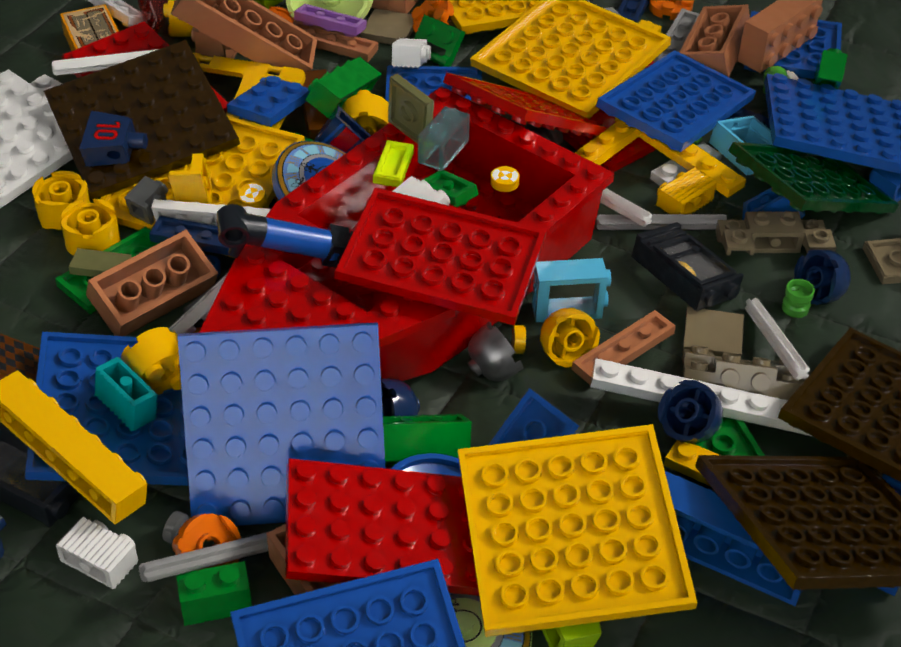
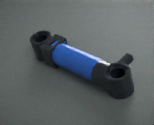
(240, 228)

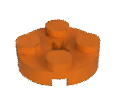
(669, 7)
(436, 9)
(202, 528)

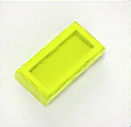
(393, 163)

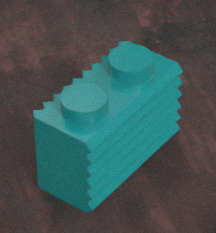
(125, 393)

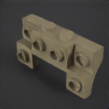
(773, 233)
(754, 376)

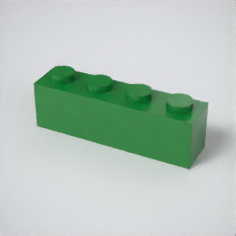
(341, 84)
(424, 434)

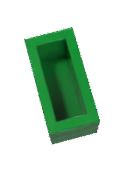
(830, 68)
(213, 592)

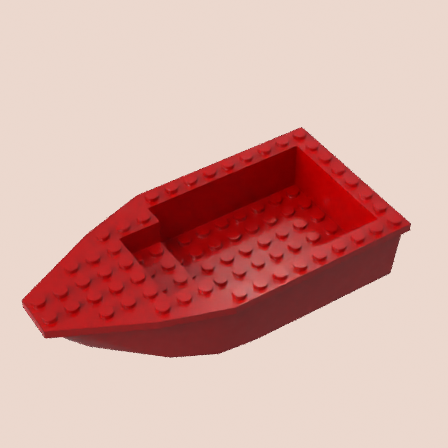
(415, 338)

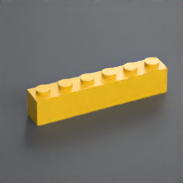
(70, 448)

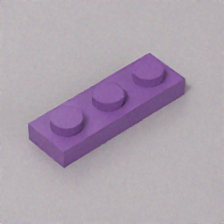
(330, 20)

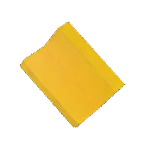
(192, 184)

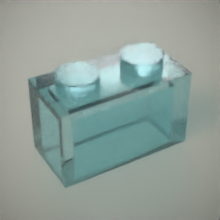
(443, 138)

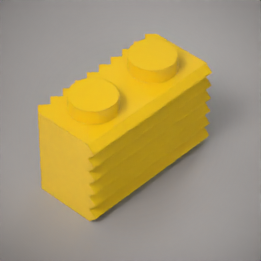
(686, 192)

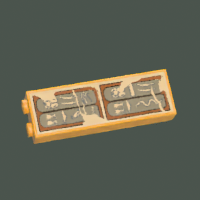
(87, 25)

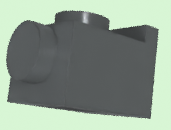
(141, 198)

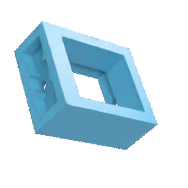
(737, 130)
(570, 273)

